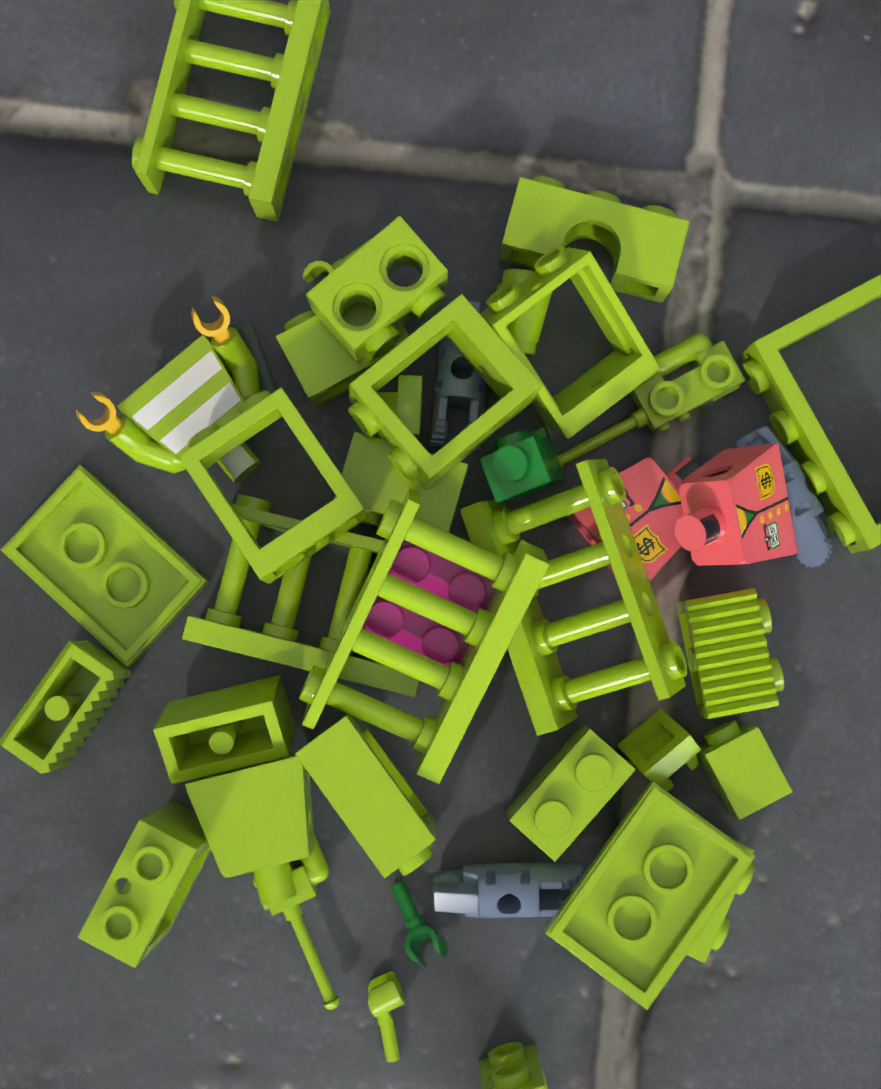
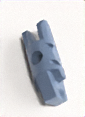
(455, 392)
(805, 507)
(506, 889)

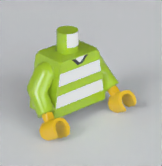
(184, 397)

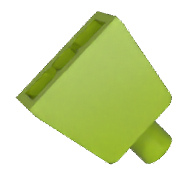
(258, 822)

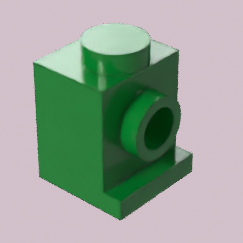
(522, 465)

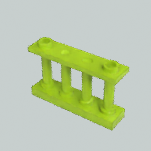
(275, 127)
(484, 630)
(279, 638)
(533, 649)

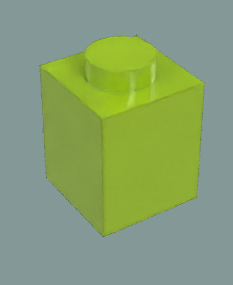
(741, 768)

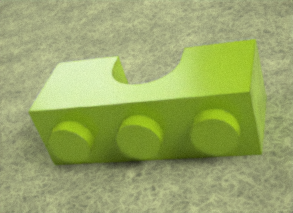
(641, 241)

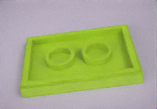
(105, 566)
(649, 894)

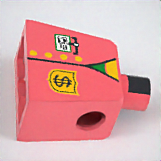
(737, 508)
(651, 510)

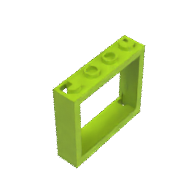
(798, 426)

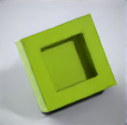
(407, 402)
(660, 749)

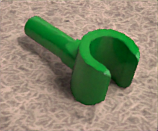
(417, 929)

